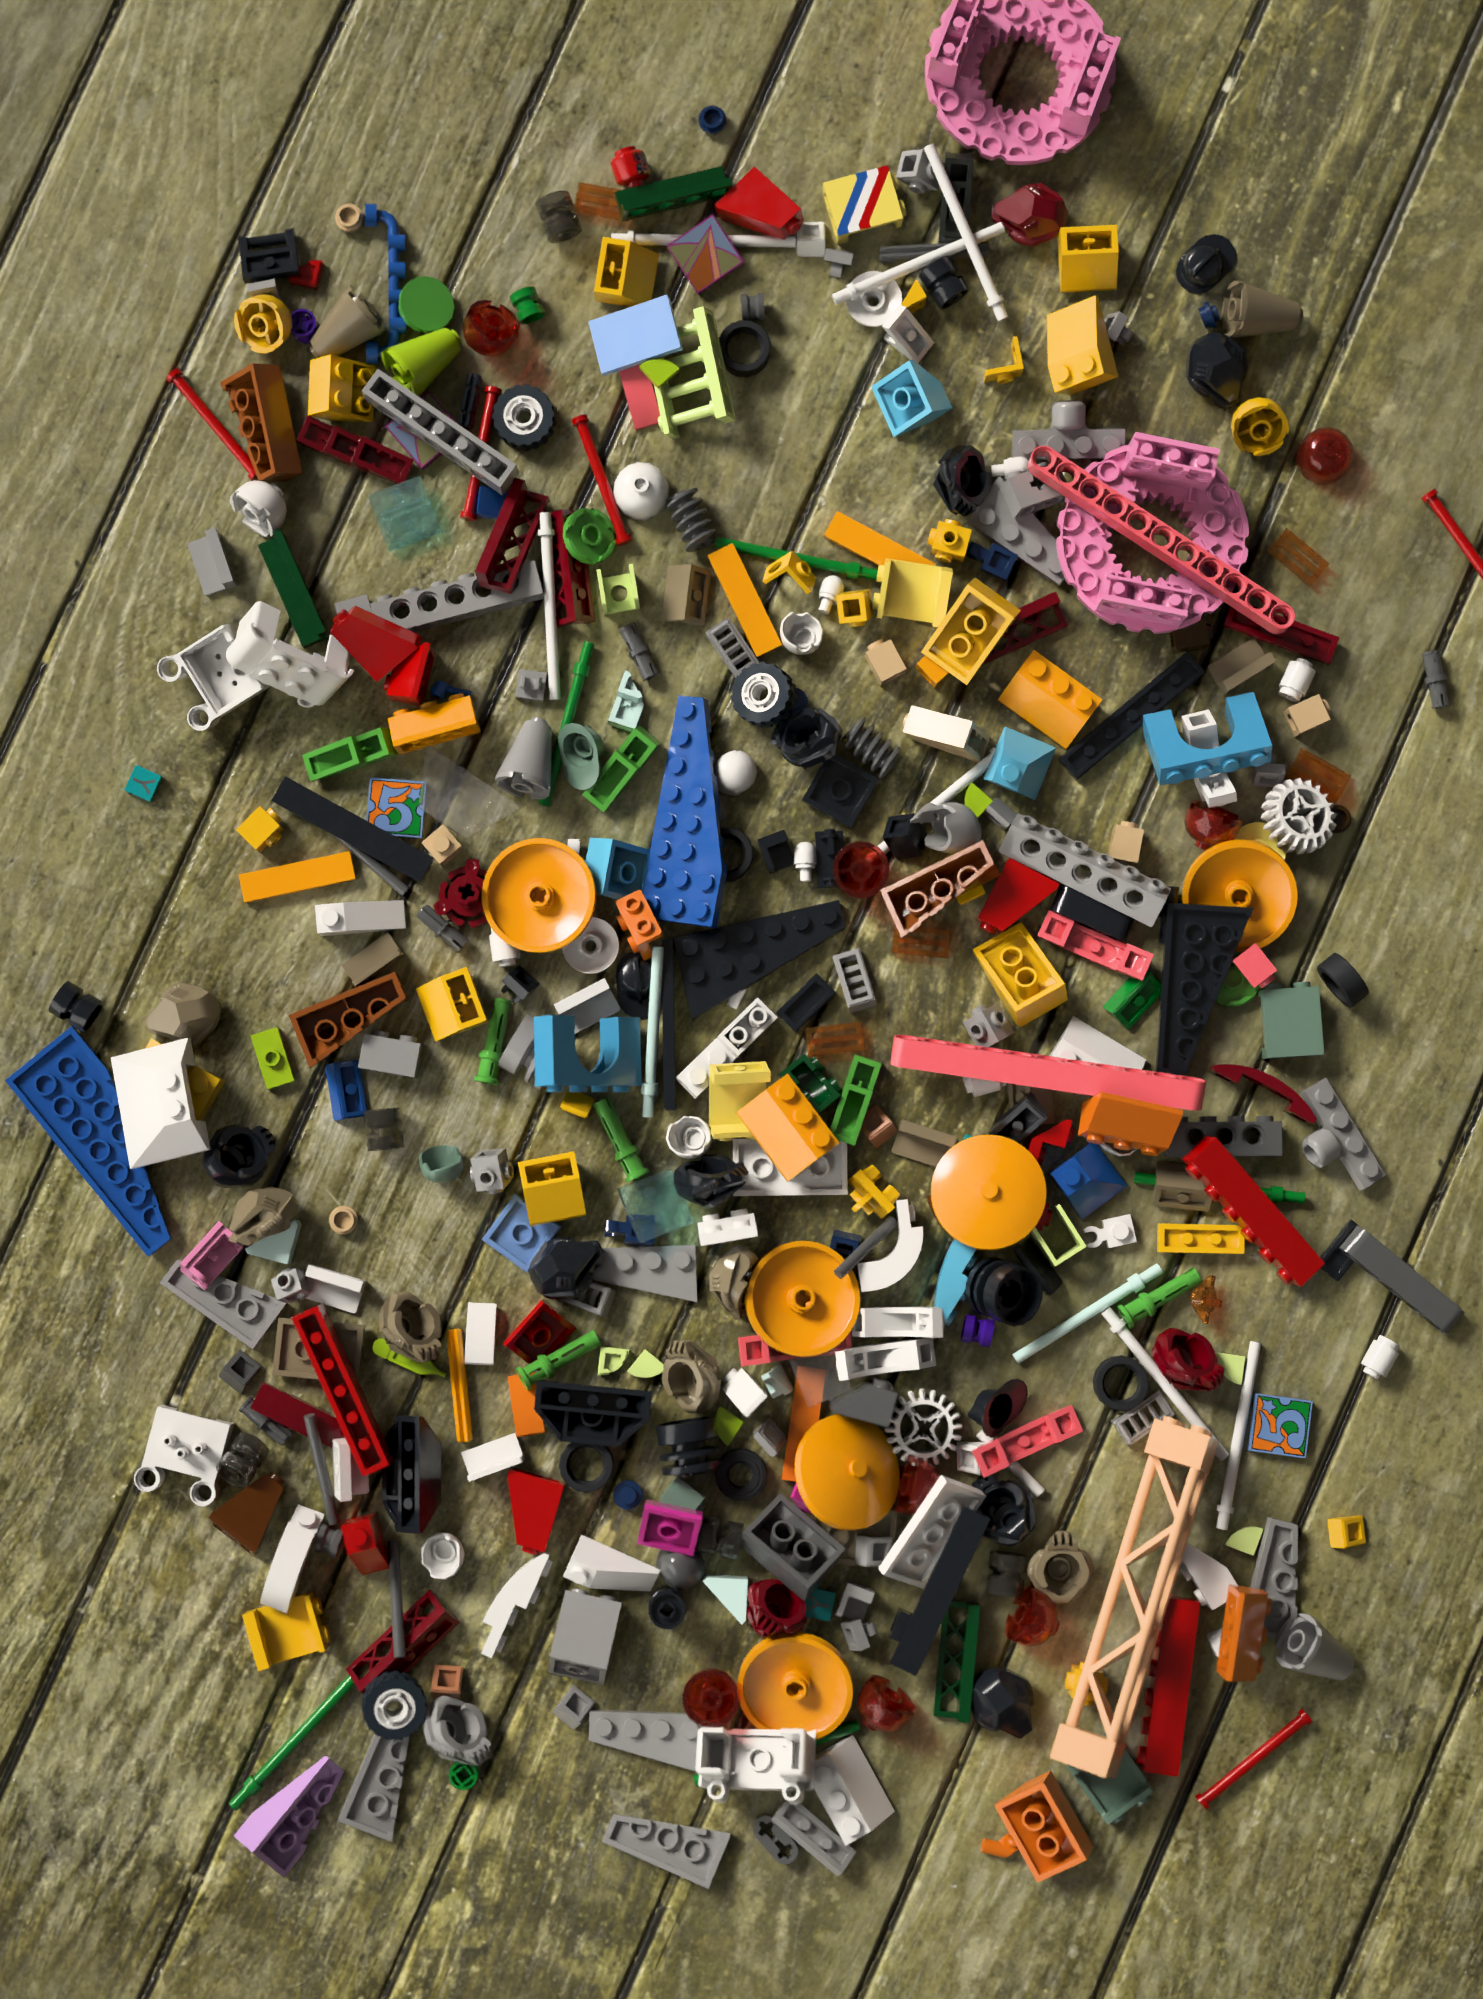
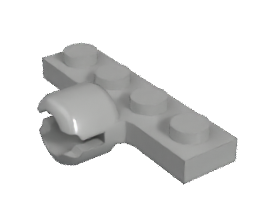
(1068, 435)
(1338, 1137)

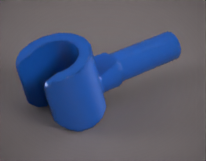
(441, 688)

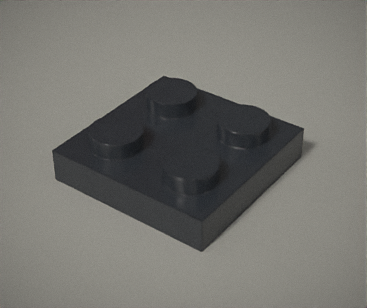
(840, 790)

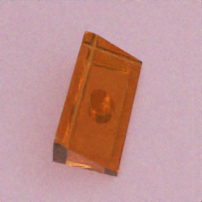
(1320, 772)

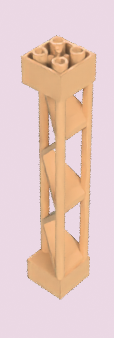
(1185, 1448)

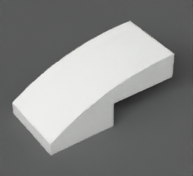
(480, 1334)

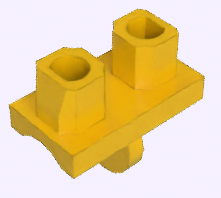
(869, 1196)

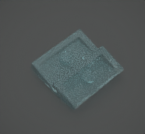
(404, 513)
(654, 1206)

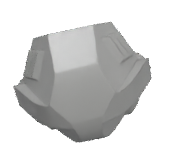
(456, 1731)

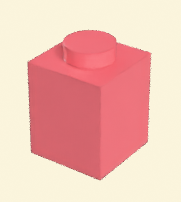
(1255, 966)

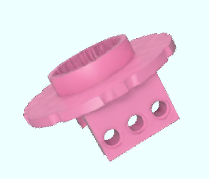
(1083, 61)
(1174, 474)

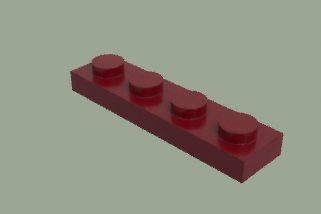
(1296, 639)

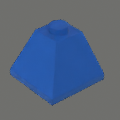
(1087, 1180)

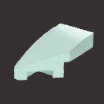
(627, 705)
(777, 1381)

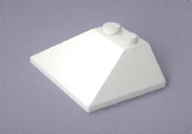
(158, 1104)

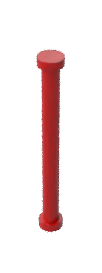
(175, 377)
(484, 435)
(601, 479)
(1454, 530)
(1254, 1758)

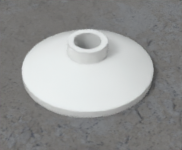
(888, 298)
(602, 957)

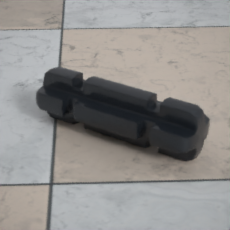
(470, 400)

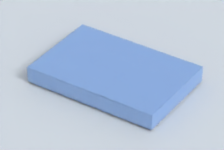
(635, 335)

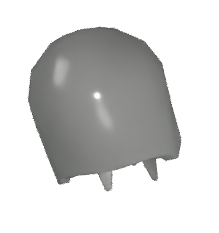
(953, 828)

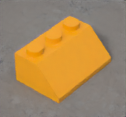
(1049, 699)
(433, 724)
(787, 1127)

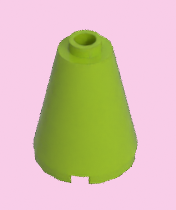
(422, 358)

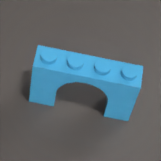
(1179, 761)
(559, 1065)

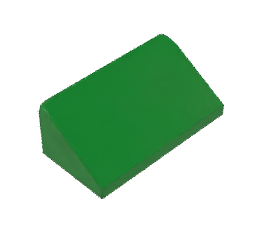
(1133, 999)

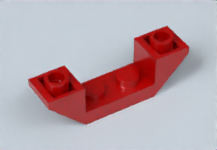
(1055, 1136)

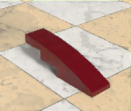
(354, 450)
(290, 1412)

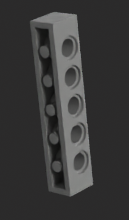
(440, 432)
(472, 605)
(1070, 873)

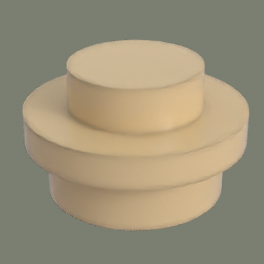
(349, 217)
(343, 1220)

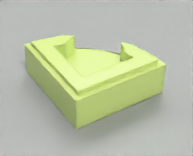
(611, 1359)
(1232, 1365)
(646, 1366)
(1245, 1539)

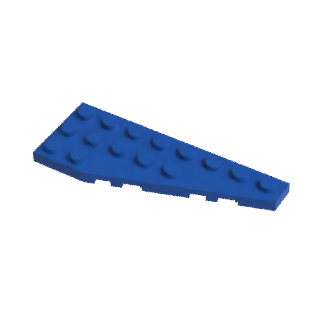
(686, 855)
(80, 1110)

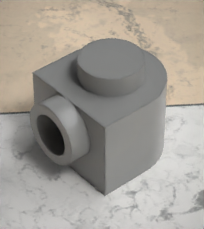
(290, 1285)

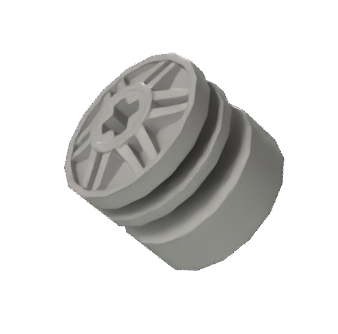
(521, 1050)

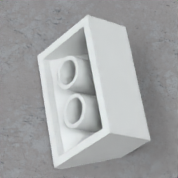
(1087, 1044)
(850, 1790)

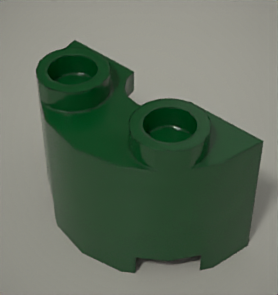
(810, 1081)

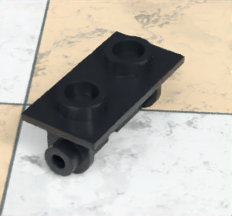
(827, 846)

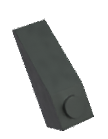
(960, 173)

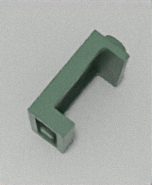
(1291, 1021)
(1115, 1795)

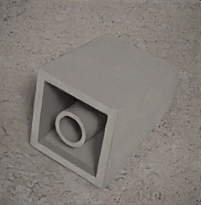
(584, 1636)

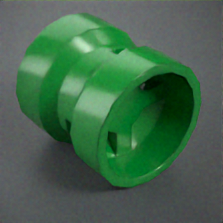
(527, 305)
(464, 1771)

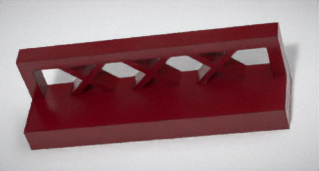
(501, 534)
(575, 576)
(1028, 612)
(424, 1636)

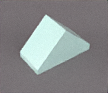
(278, 1246)
(731, 1592)

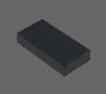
(806, 1002)
(1335, 1260)

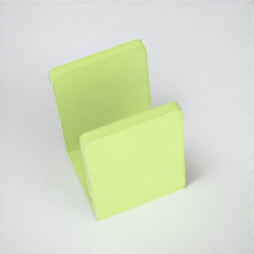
(608, 583)
(1072, 1231)

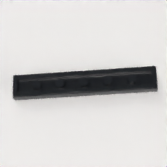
(1130, 716)
(352, 829)
(668, 1025)
(939, 1590)

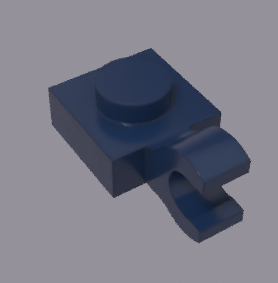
(996, 560)
(618, 1229)

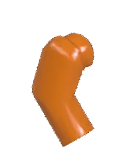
(1003, 1847)

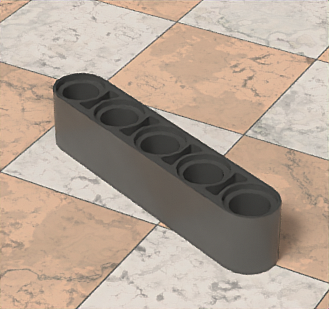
(1401, 1280)

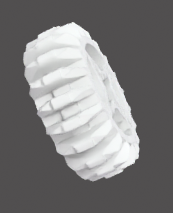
(1299, 801)
(939, 1447)

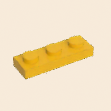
(1200, 1238)

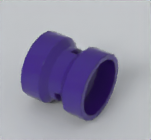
(301, 321)
(984, 1330)

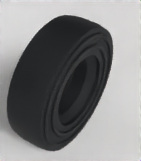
(747, 1491)

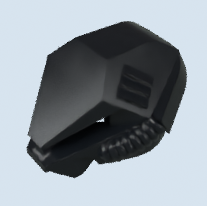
(1217, 368)
(962, 479)
(807, 746)
(238, 1155)
(709, 1180)
(565, 1267)
(1009, 1509)
(1002, 1701)

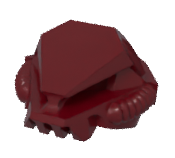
(1031, 214)
(1179, 1360)
(775, 1609)

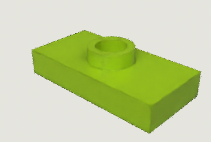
(272, 1058)

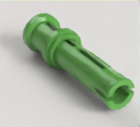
(492, 1054)
(625, 1152)
(1148, 1303)
(588, 1341)

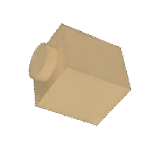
(884, 661)
(1307, 715)
(1126, 843)
(442, 845)

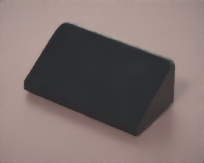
(1020, 1119)
(1033, 1259)

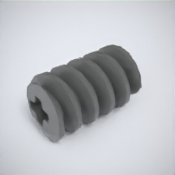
(690, 520)
(872, 747)

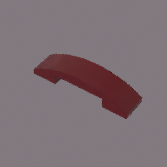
(1296, 1105)

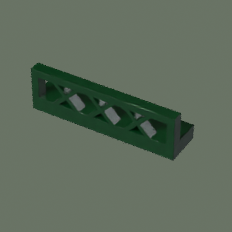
(672, 193)
(293, 590)
(968, 1656)

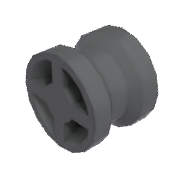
(752, 307)
(328, 1541)

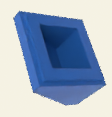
(489, 503)

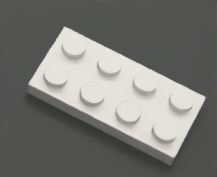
(822, 1177)
(928, 1530)

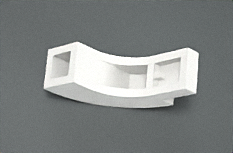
(1201, 732)
(894, 1266)
(899, 1322)
(885, 1358)
(290, 1558)

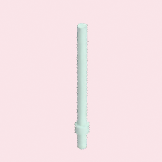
(649, 1086)
(1134, 1284)

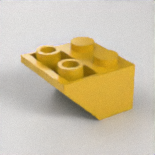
(1088, 258)
(625, 273)
(337, 389)
(452, 1004)
(552, 1188)

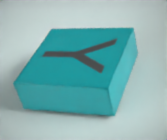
(143, 783)
(820, 1604)

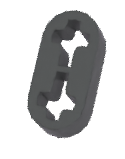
(770, 1843)

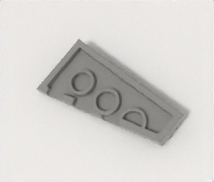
(1020, 535)
(652, 1269)
(232, 1306)
(1277, 1572)
(651, 1734)
(376, 1789)
(673, 1847)

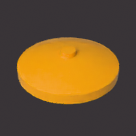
(1245, 876)
(539, 895)
(988, 1192)
(799, 1300)
(847, 1472)
(795, 1684)

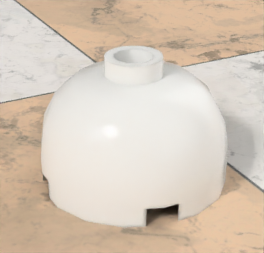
(641, 491)
(261, 506)

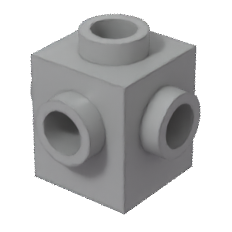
(916, 171)
(988, 1025)
(491, 1170)

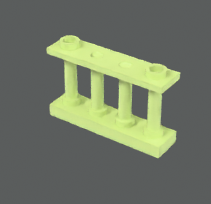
(714, 378)

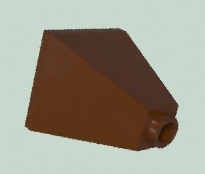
(249, 1513)

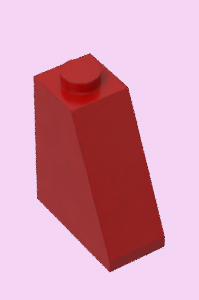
(760, 207)
(373, 640)
(1013, 896)
(534, 1508)
(366, 1543)

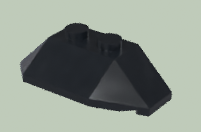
(592, 1412)
(414, 1479)

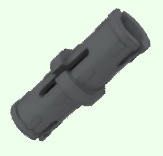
(638, 652)
(1436, 679)

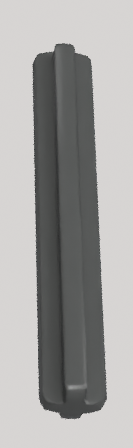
(905, 253)

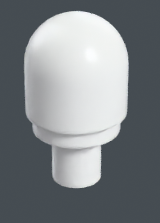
(1010, 465)
(829, 589)
(805, 860)

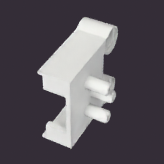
(212, 675)
(186, 1436)

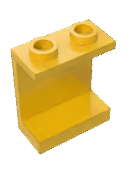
(283, 1635)

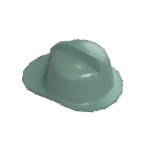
(580, 755)

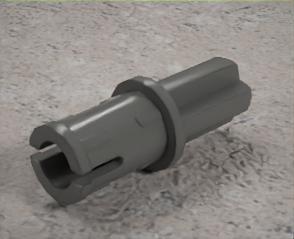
(442, 928)
(272, 1428)

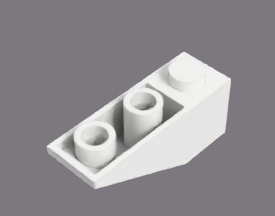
(1208, 1576)

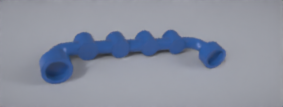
(396, 271)

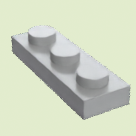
(814, 1836)

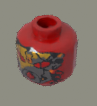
(630, 167)

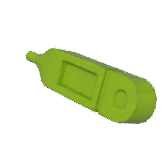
(425, 1368)

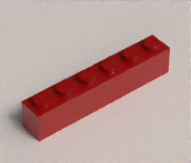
(1253, 1211)
(342, 1389)
(1169, 1689)

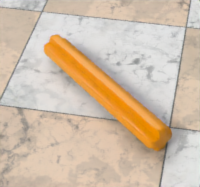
(459, 1385)

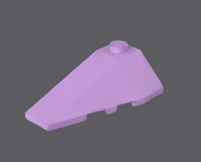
(282, 1823)

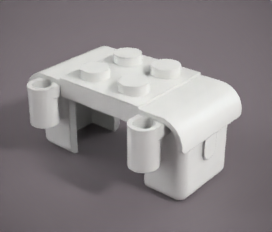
(282, 666)
(756, 1761)

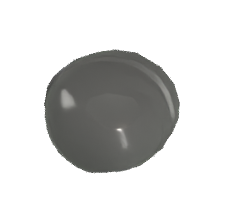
(681, 1570)

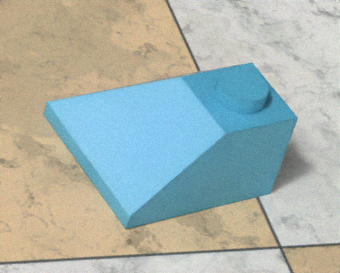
(910, 398)
(1019, 763)
(617, 866)

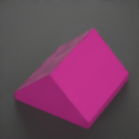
(669, 1527)

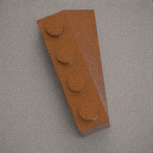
(265, 421)
(932, 888)
(340, 1018)

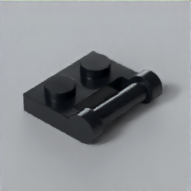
(269, 263)

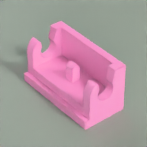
(210, 1256)

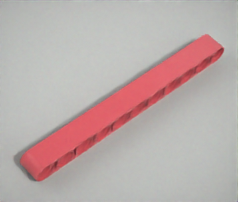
(1175, 540)
(1046, 1072)

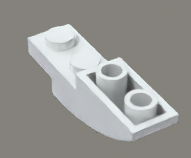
(727, 1046)
(517, 1591)

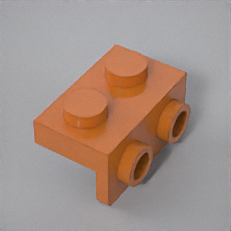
(640, 921)

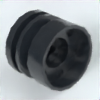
(1004, 1291)
(688, 1446)

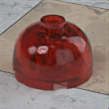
(490, 329)
(1325, 455)
(1210, 825)
(860, 869)
(915, 1484)
(1033, 1620)
(711, 1697)
(883, 1707)

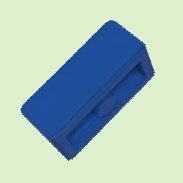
(346, 1090)

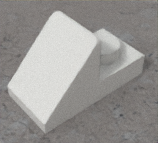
(907, 334)

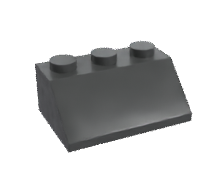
(867, 1402)
(791, 1547)

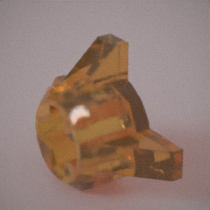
(1205, 1299)

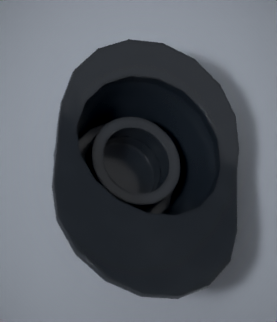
(1205, 263)
(633, 984)
(998, 1407)

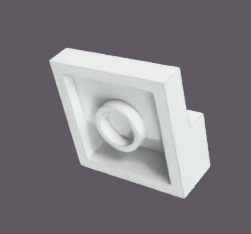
(718, 1230)

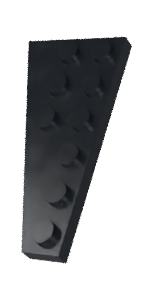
(738, 955)
(1195, 964)

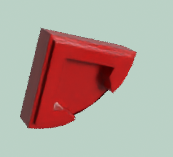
(309, 275)

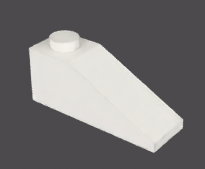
(359, 917)
(743, 1390)
(606, 1568)

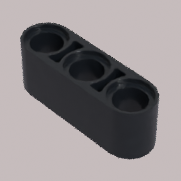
(1091, 913)

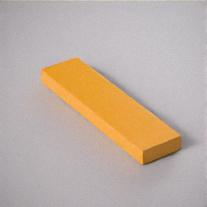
(868, 543)
(744, 600)
(297, 877)

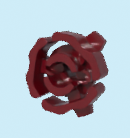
(472, 906)

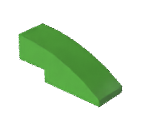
(349, 754)
(622, 768)
(855, 1099)

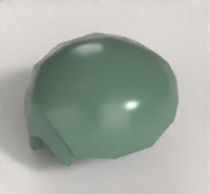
(441, 1163)

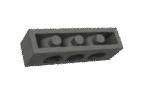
(1267, 1144)

